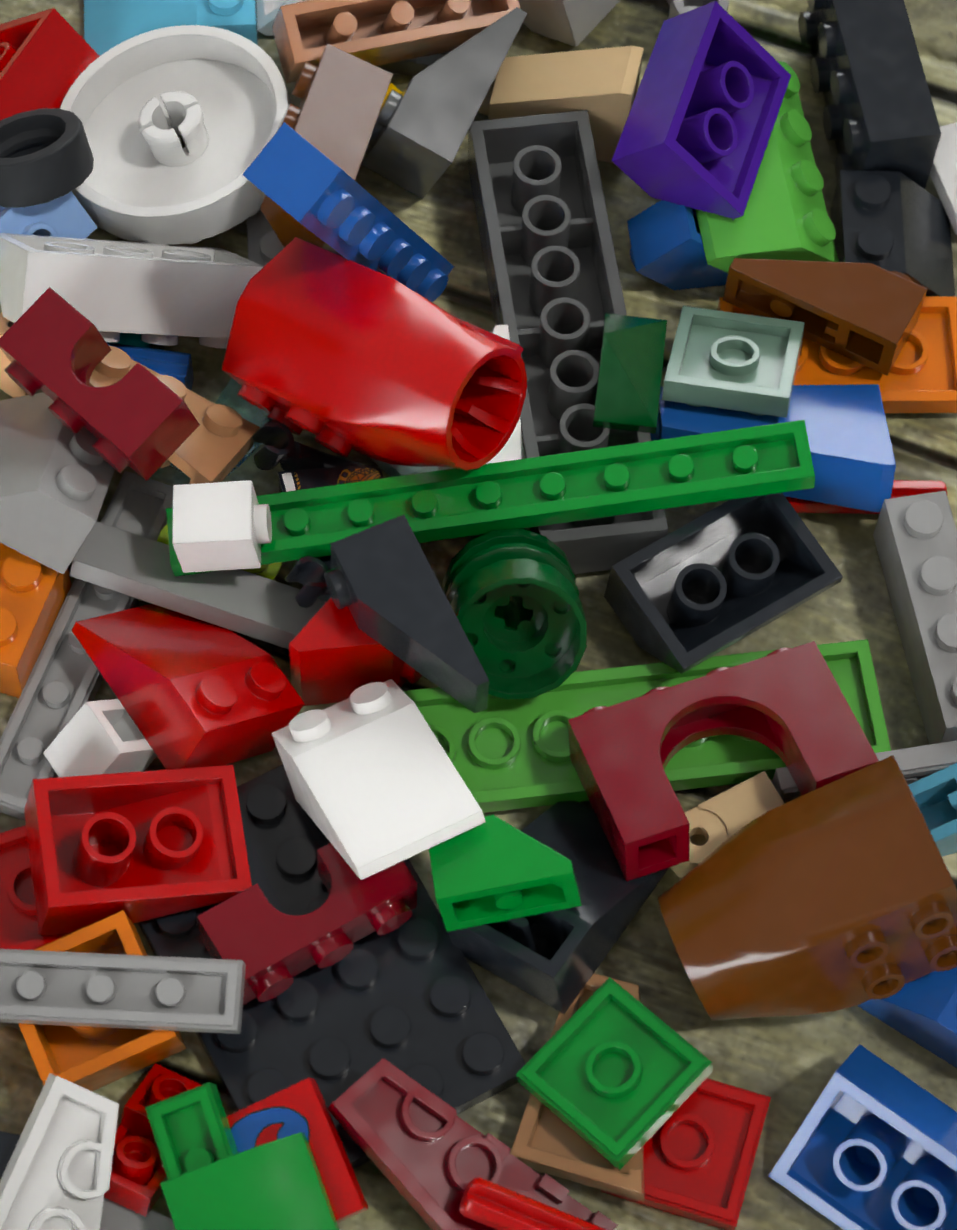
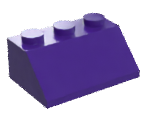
(702, 113)

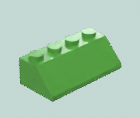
(786, 204)

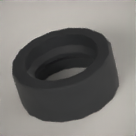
(42, 156)

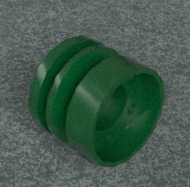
(537, 635)

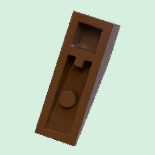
(844, 304)

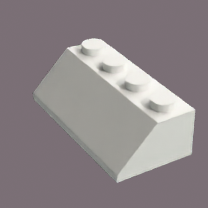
(128, 285)

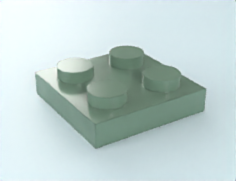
(733, 361)

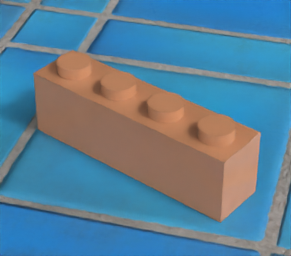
(379, 29)

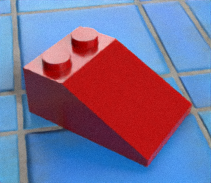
(190, 685)
(134, 845)

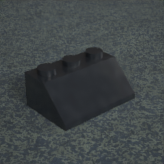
(718, 579)

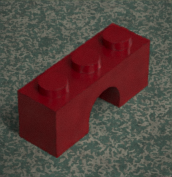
(134, 419)
(284, 945)

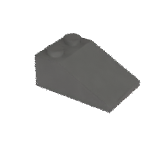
(427, 123)

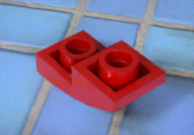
(136, 1158)

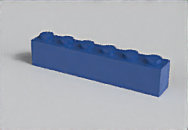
(345, 213)

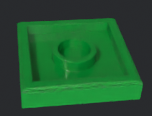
(614, 1073)

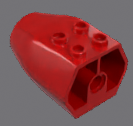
(371, 364)

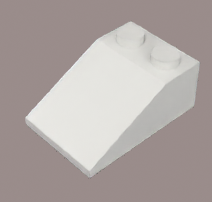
(375, 778)

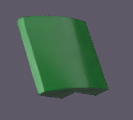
(253, 1190)

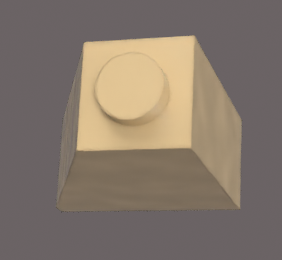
(559, 82)

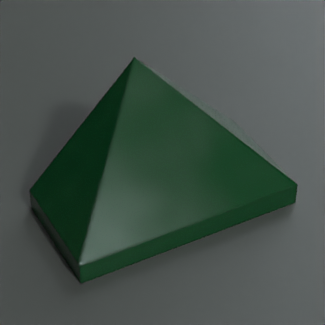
(630, 373)

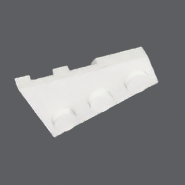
(60, 1161)

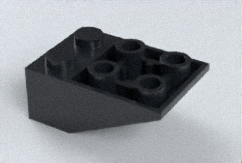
(561, 949)

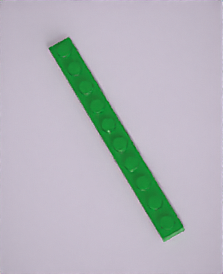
(541, 490)

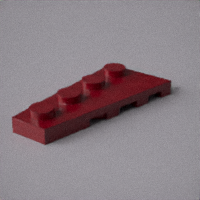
(435, 1153)

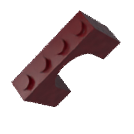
(777, 700)

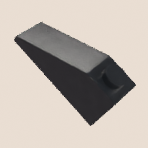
(404, 608)

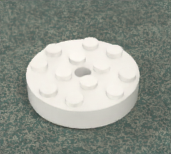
(167, 84)

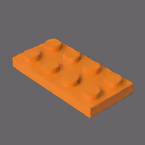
(921, 376)

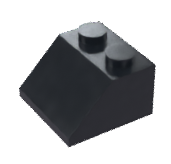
(895, 226)

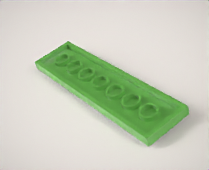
(520, 747)

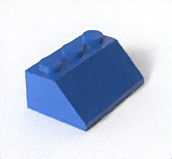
(875, 1151)

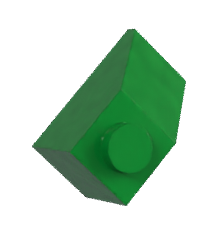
(499, 876)

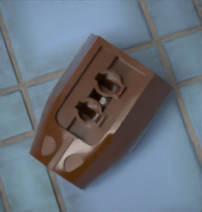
(817, 903)

